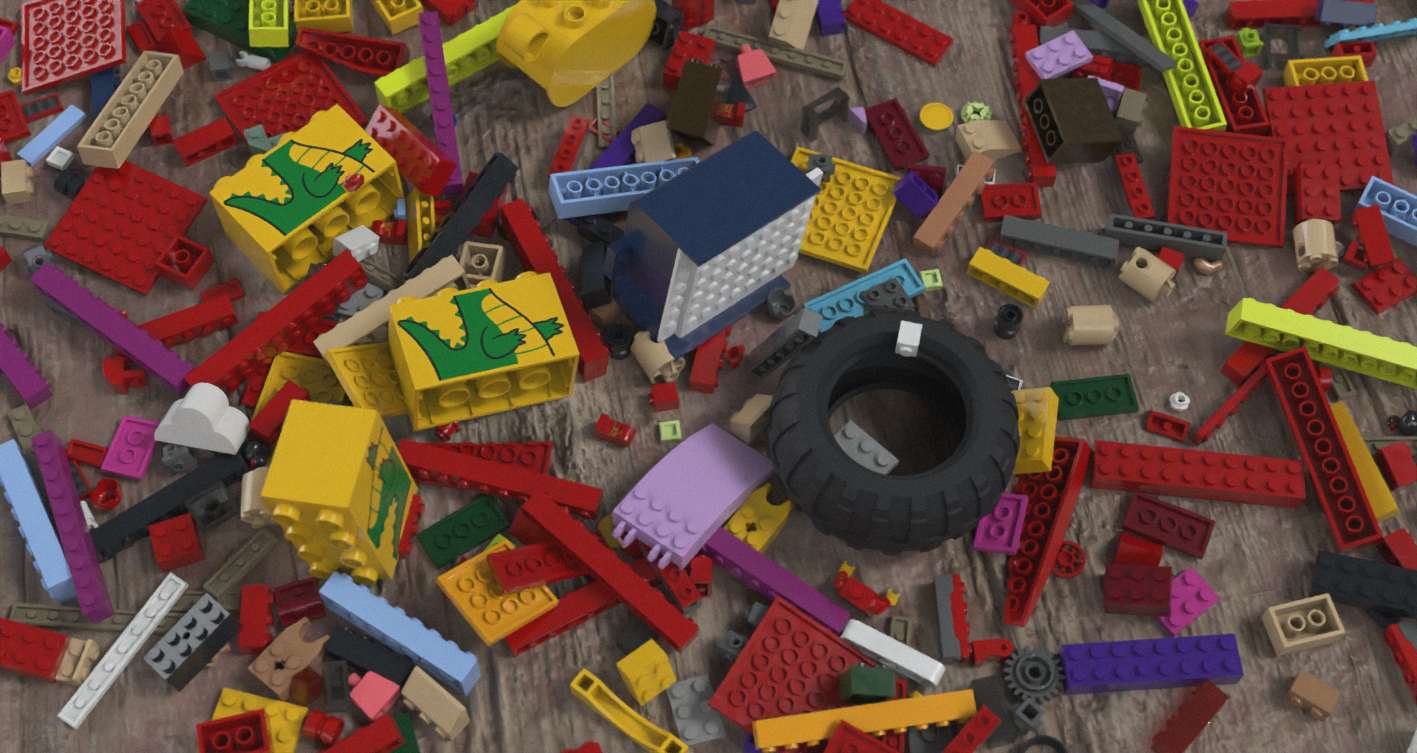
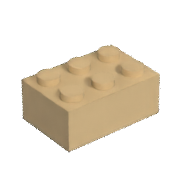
(1303, 624)

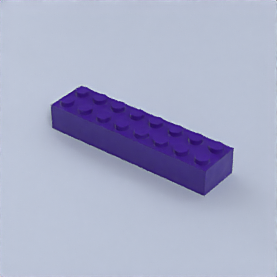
(1150, 664)

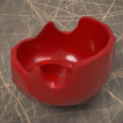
(106, 495)

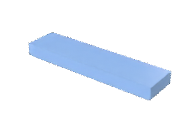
(52, 135)

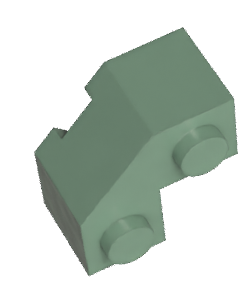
(258, 140)

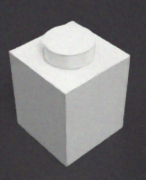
(908, 338)

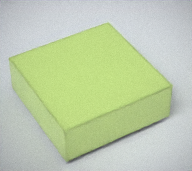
(931, 279)
(670, 431)

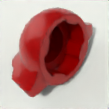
(353, 182)
(735, 355)

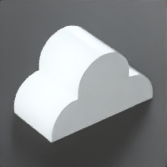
(204, 421)

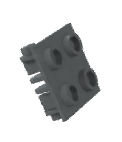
(888, 295)

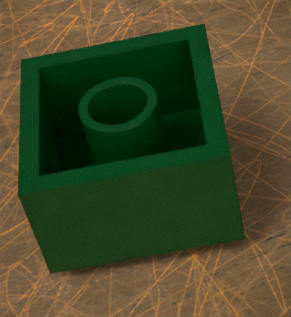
(867, 684)

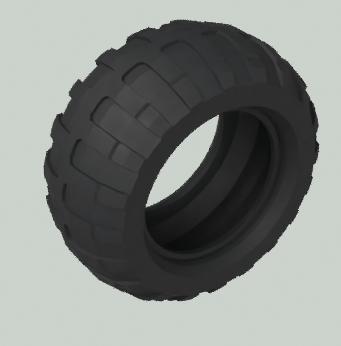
(881, 508)

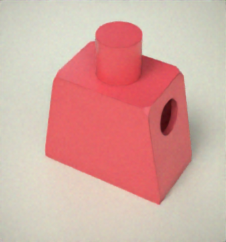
(754, 67)
(373, 694)

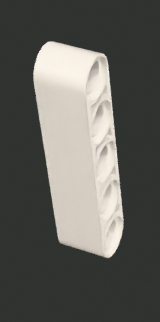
(893, 654)

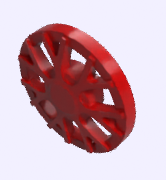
(1066, 560)

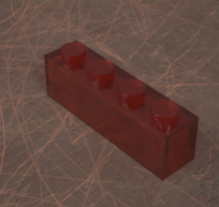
(1191, 721)

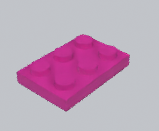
(131, 448)
(1003, 526)
(1189, 600)

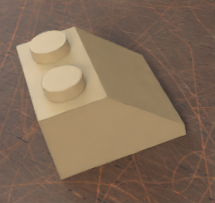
(653, 143)
(752, 418)

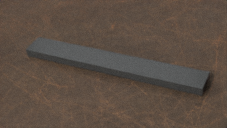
(1124, 35)

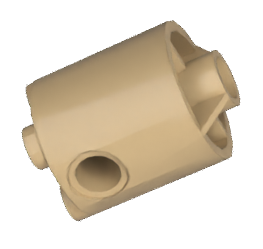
(1315, 245)
(1148, 275)
(1090, 325)
(655, 359)
(252, 505)

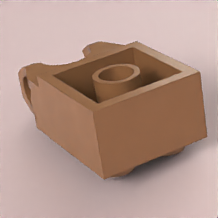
(290, 653)

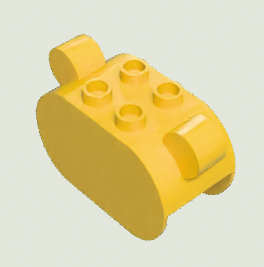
(573, 42)

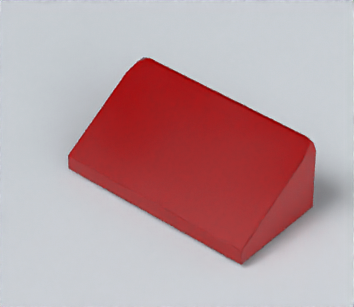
(1167, 425)

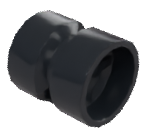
(69, 183)
(1008, 321)
(619, 341)

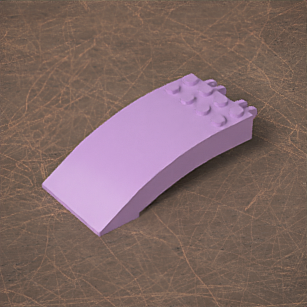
(690, 495)

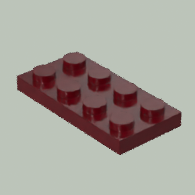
(895, 134)
(1168, 525)

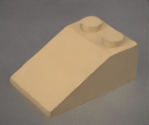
(987, 137)

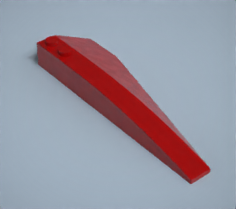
(1046, 520)

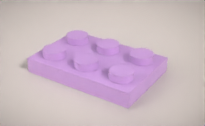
(1059, 56)

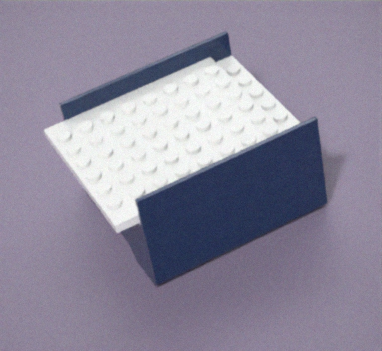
(711, 243)

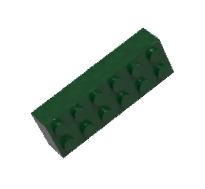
(231, 23)

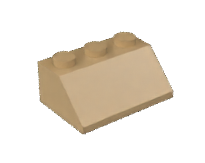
(793, 22)
(434, 704)

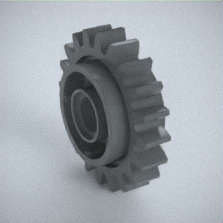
(1040, 663)

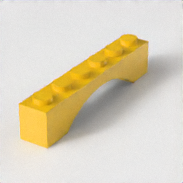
(610, 707)

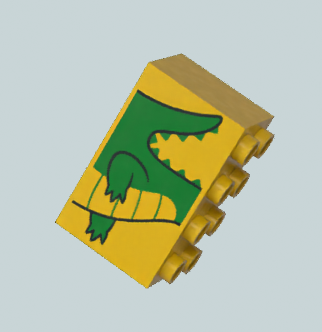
(294, 199)
(492, 337)
(340, 490)

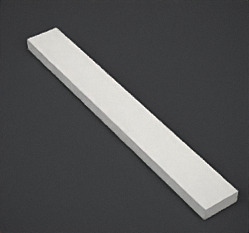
(123, 651)

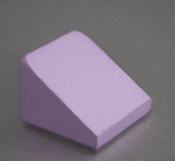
(858, 118)

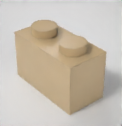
(16, 181)

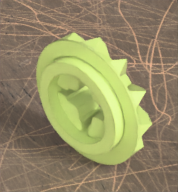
(967, 112)

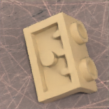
(77, 662)

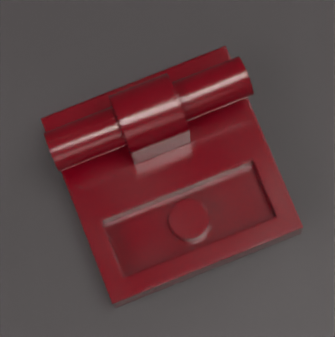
(931, 175)
(299, 601)

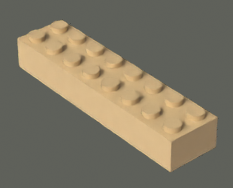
(130, 110)
(372, 323)

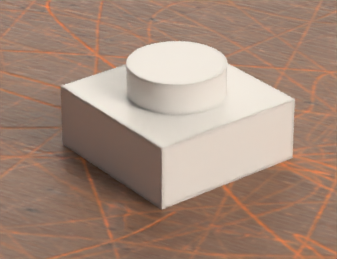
(60, 158)

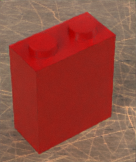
(449, 10)

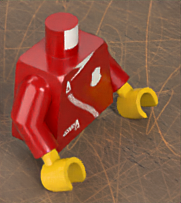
(859, 595)

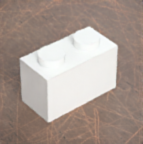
(359, 242)

